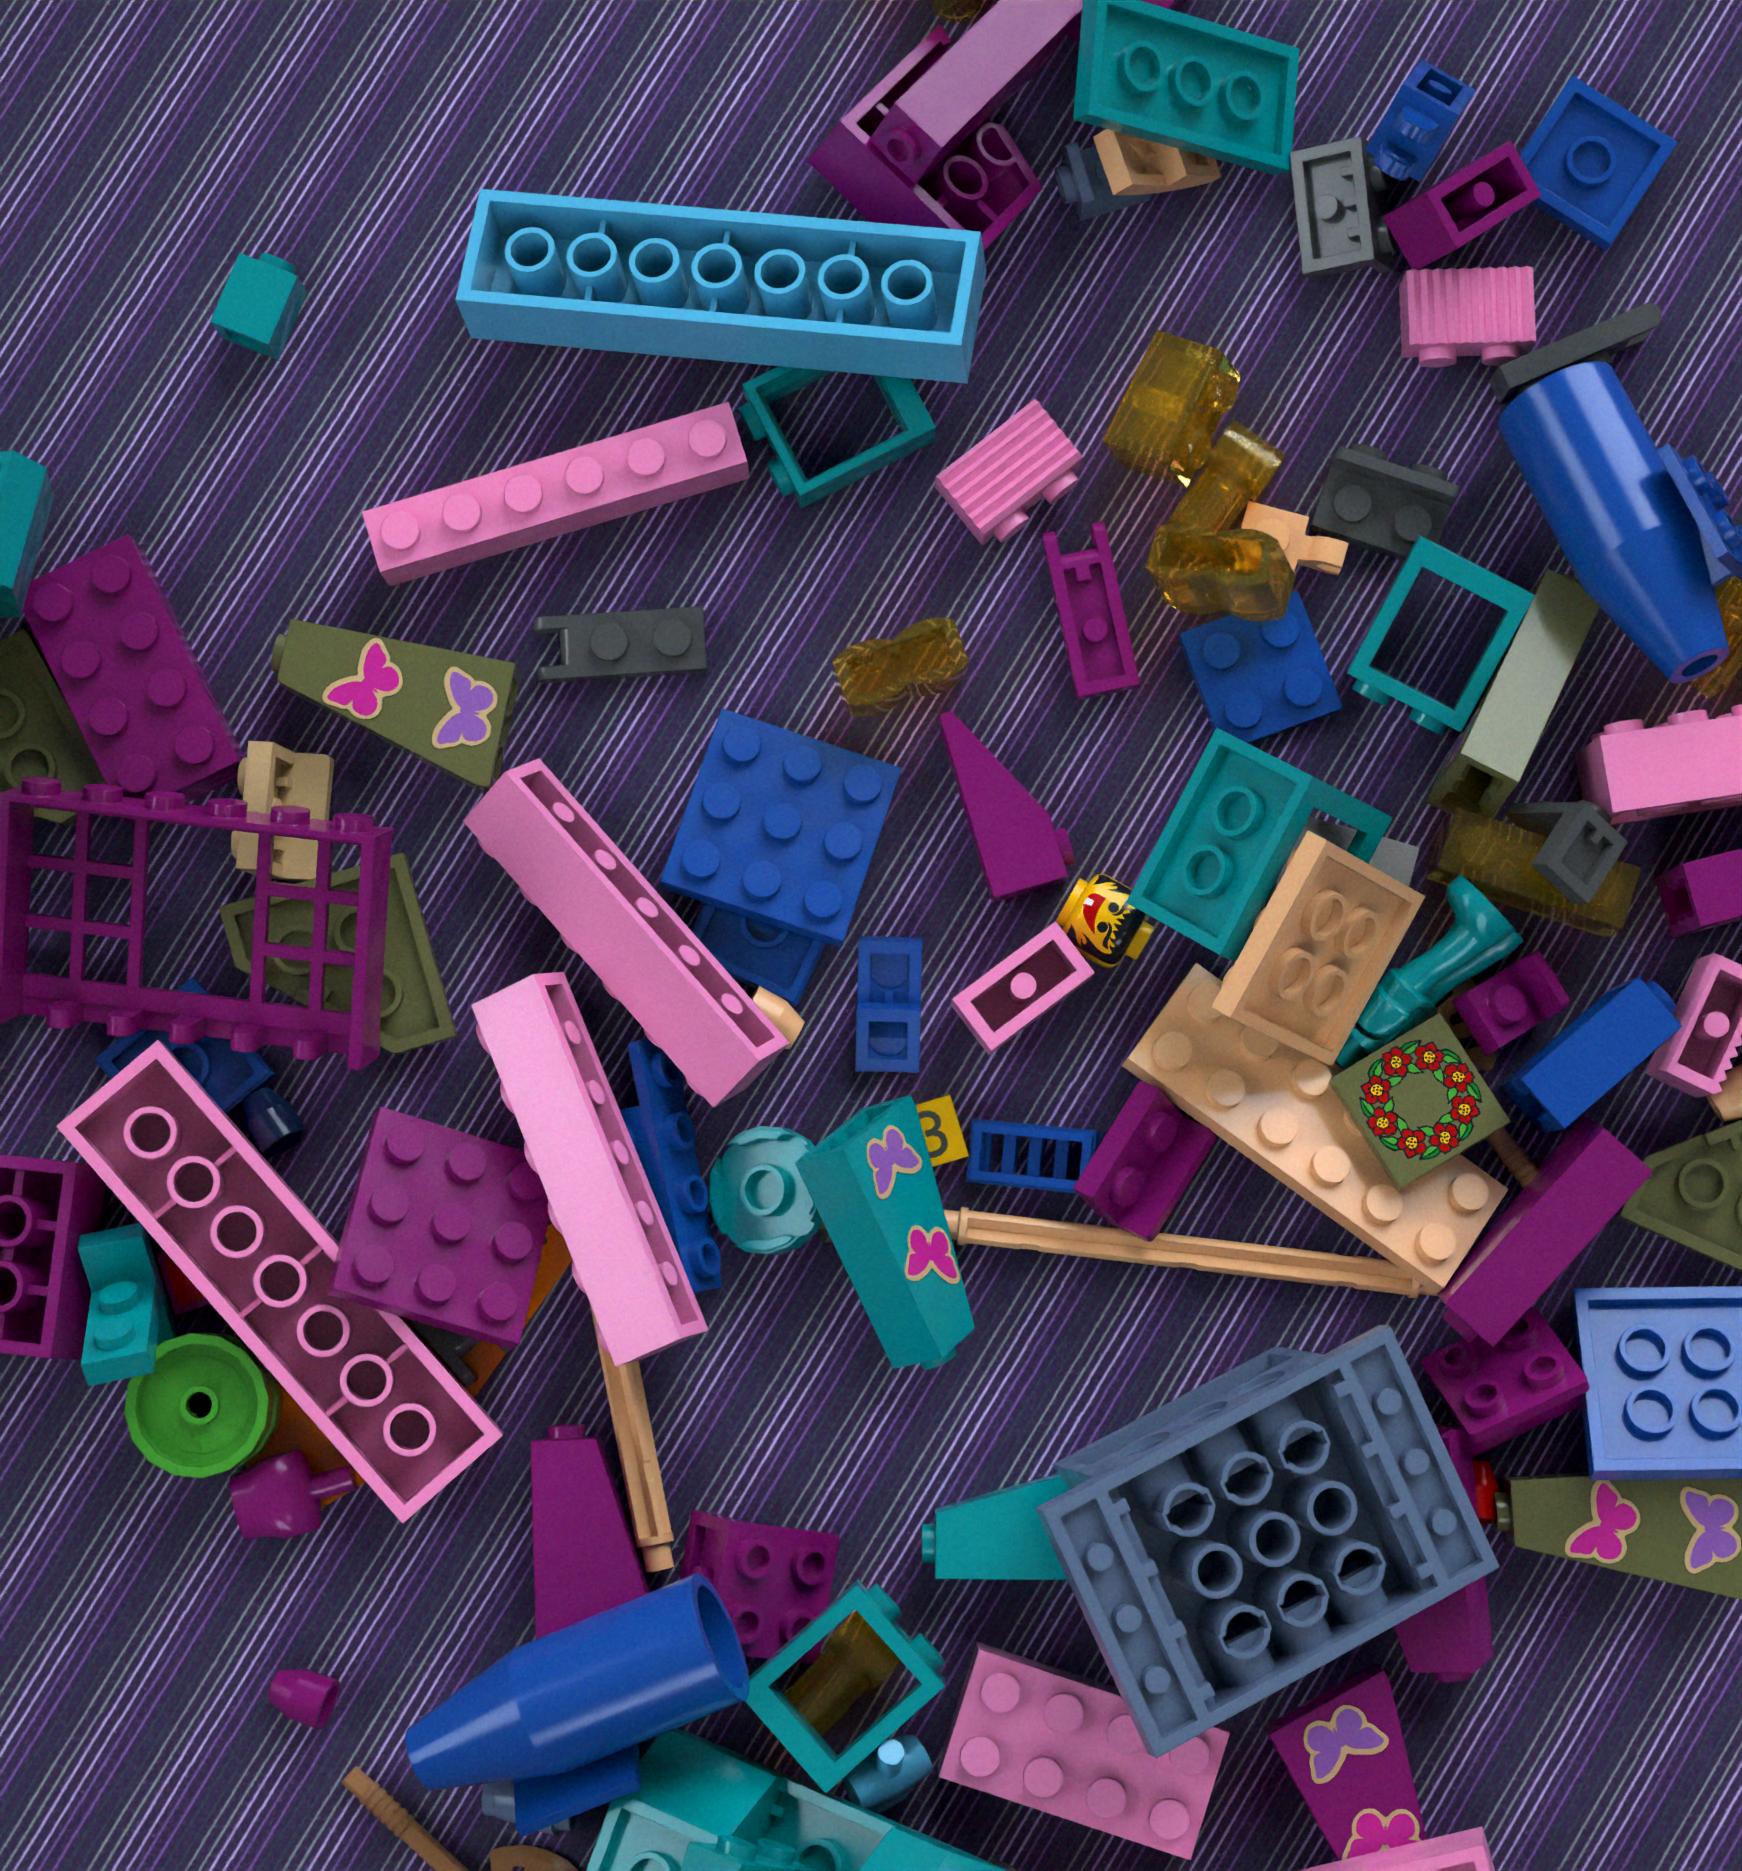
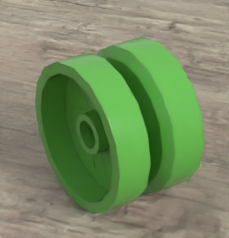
(190, 1440)

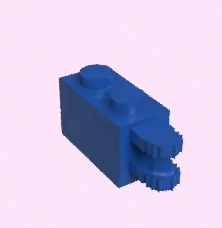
(1419, 122)

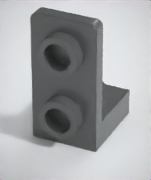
(1578, 844)

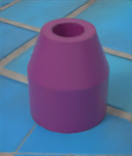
(304, 1696)

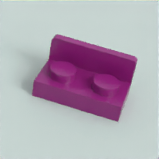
(1144, 1163)

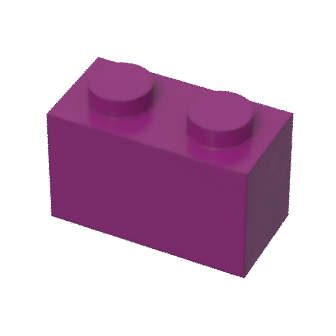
(1462, 206)

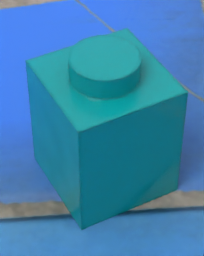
(259, 304)

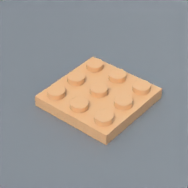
(1318, 949)

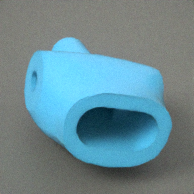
(888, 1773)

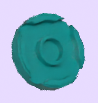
(760, 1193)

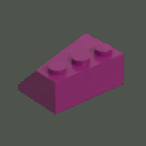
(972, 189)
(41, 1271)

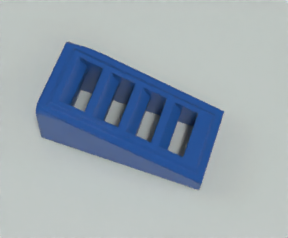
(981, 1149)

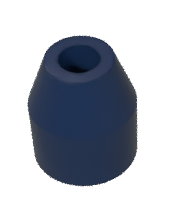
(271, 1122)

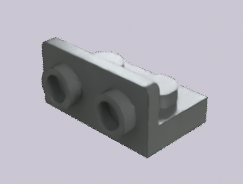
(1341, 209)
(1382, 502)

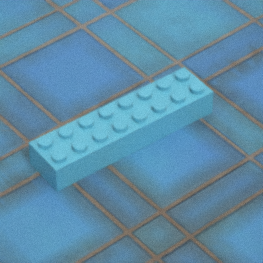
(723, 285)

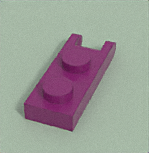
(1091, 616)

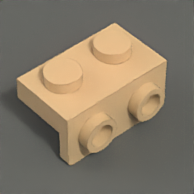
(282, 778)

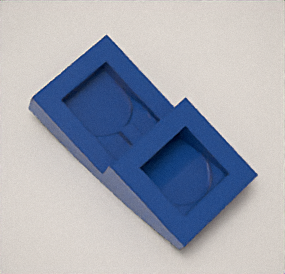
(888, 1004)

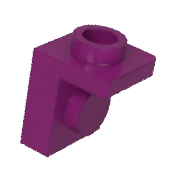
(1511, 1002)

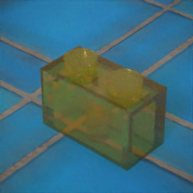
(1172, 408)

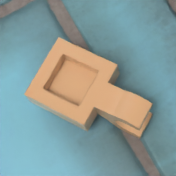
(1289, 529)

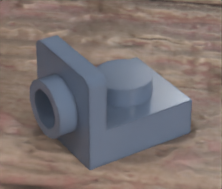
(1085, 183)

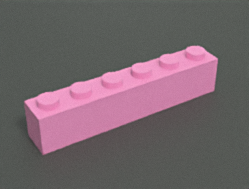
(556, 494)
(625, 932)
(588, 1168)

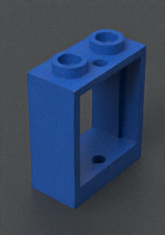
(1592, 1054)

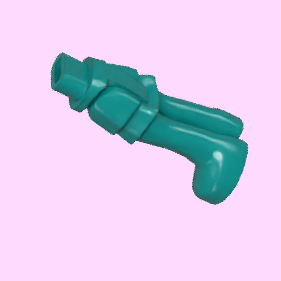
(1411, 992)

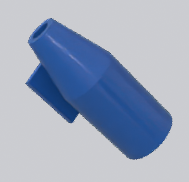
(1629, 517)
(577, 1702)

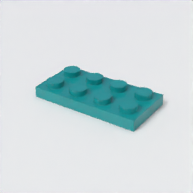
(1186, 83)

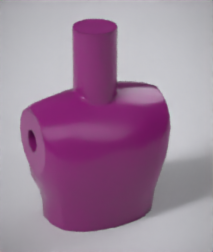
(283, 1496)

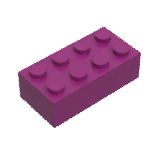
(131, 675)

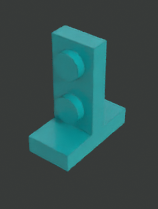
(126, 1307)

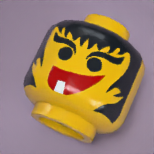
(1102, 921)

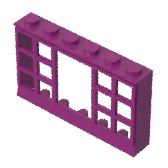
(188, 1014)

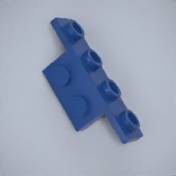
(667, 1152)

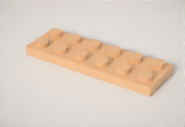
(1292, 1124)

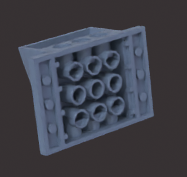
(1261, 1530)

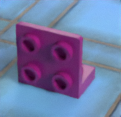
(765, 1576)

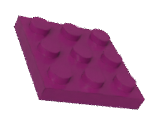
(443, 1230)

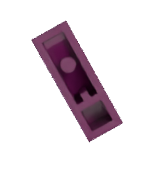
(1007, 825)

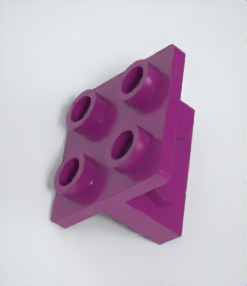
(1506, 1386)

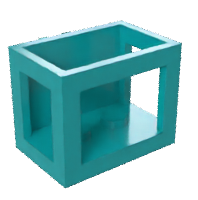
(1234, 840)

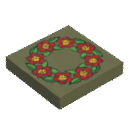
(1419, 1101)

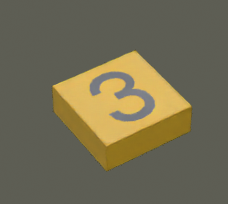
(941, 1131)

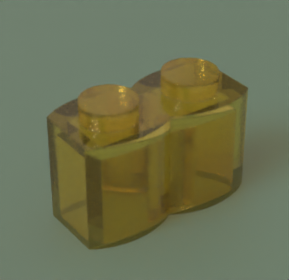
(1221, 571)
(916, 663)

